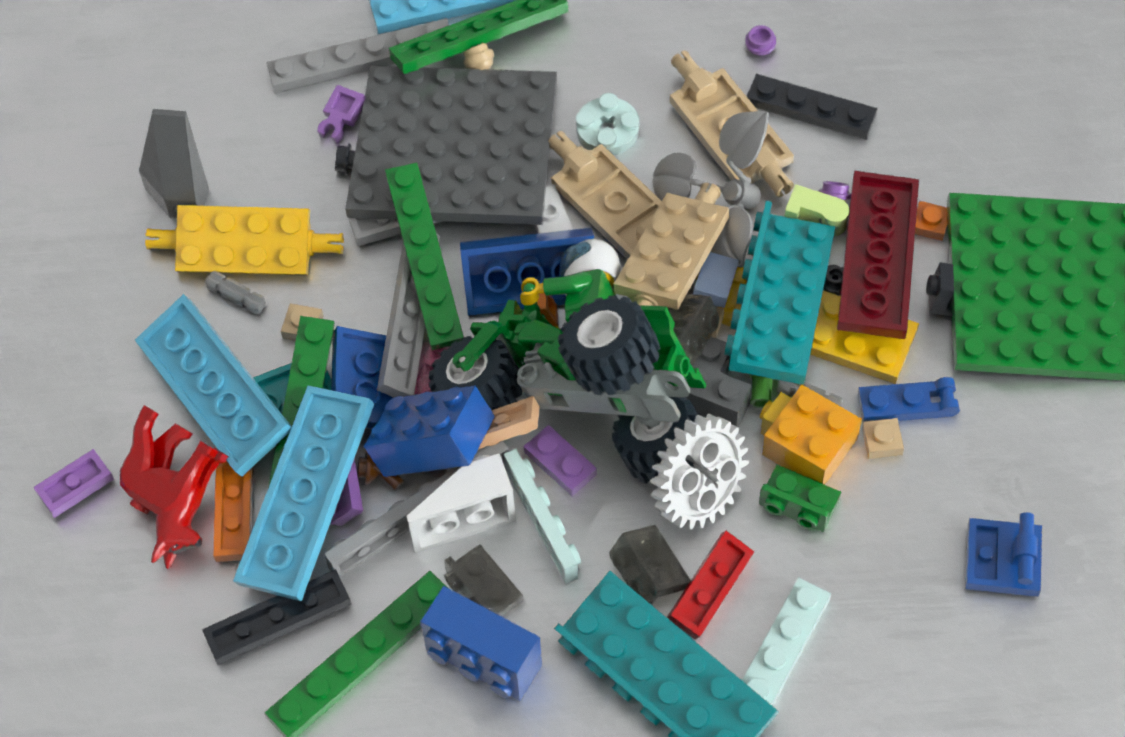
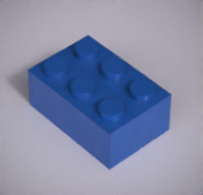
(429, 431)
(481, 644)

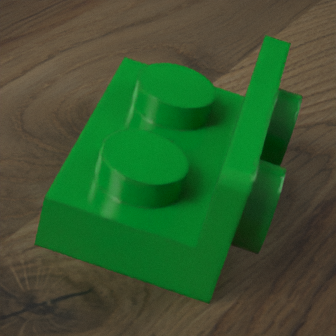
(799, 498)

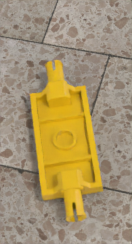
(243, 240)

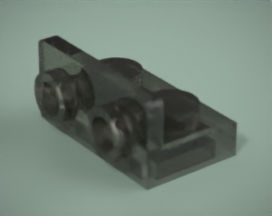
(694, 323)
(648, 563)
(482, 581)

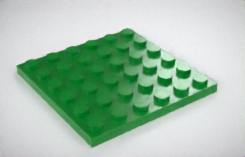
(1038, 286)

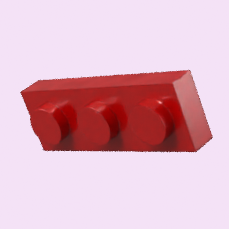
(710, 585)

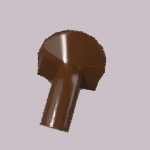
(369, 471)

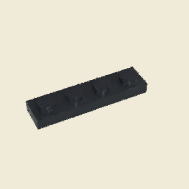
(812, 106)
(275, 618)

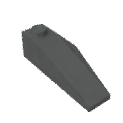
(172, 163)

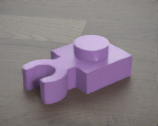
(341, 109)

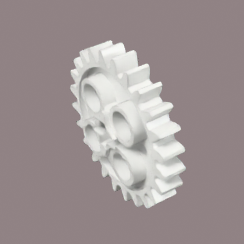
(683, 490)

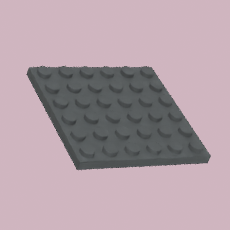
(470, 132)

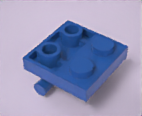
(1004, 556)

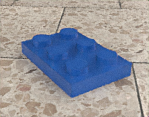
(357, 367)

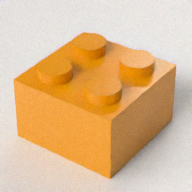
(811, 435)

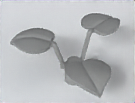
(742, 141)

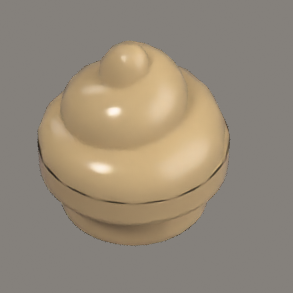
(478, 57)

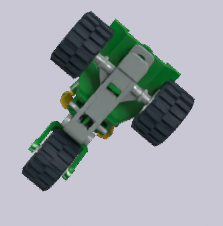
(601, 361)

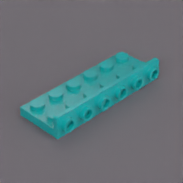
(780, 297)
(661, 666)

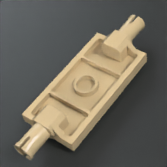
(708, 103)
(604, 192)
(673, 249)

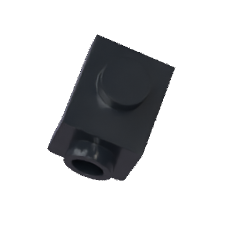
(940, 290)

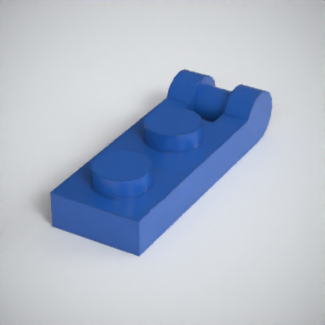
(908, 401)

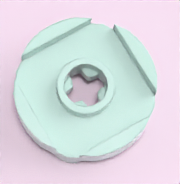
(608, 109)

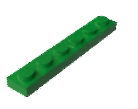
(473, 32)
(424, 256)
(307, 369)
(354, 659)

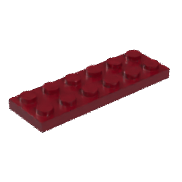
(878, 255)

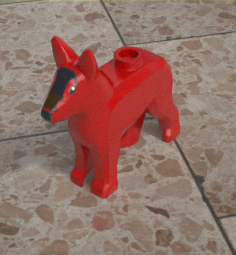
(167, 492)

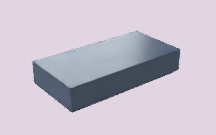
(716, 278)

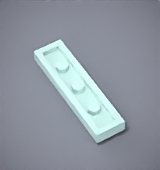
(536, 504)
(786, 639)

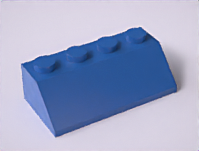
(499, 266)

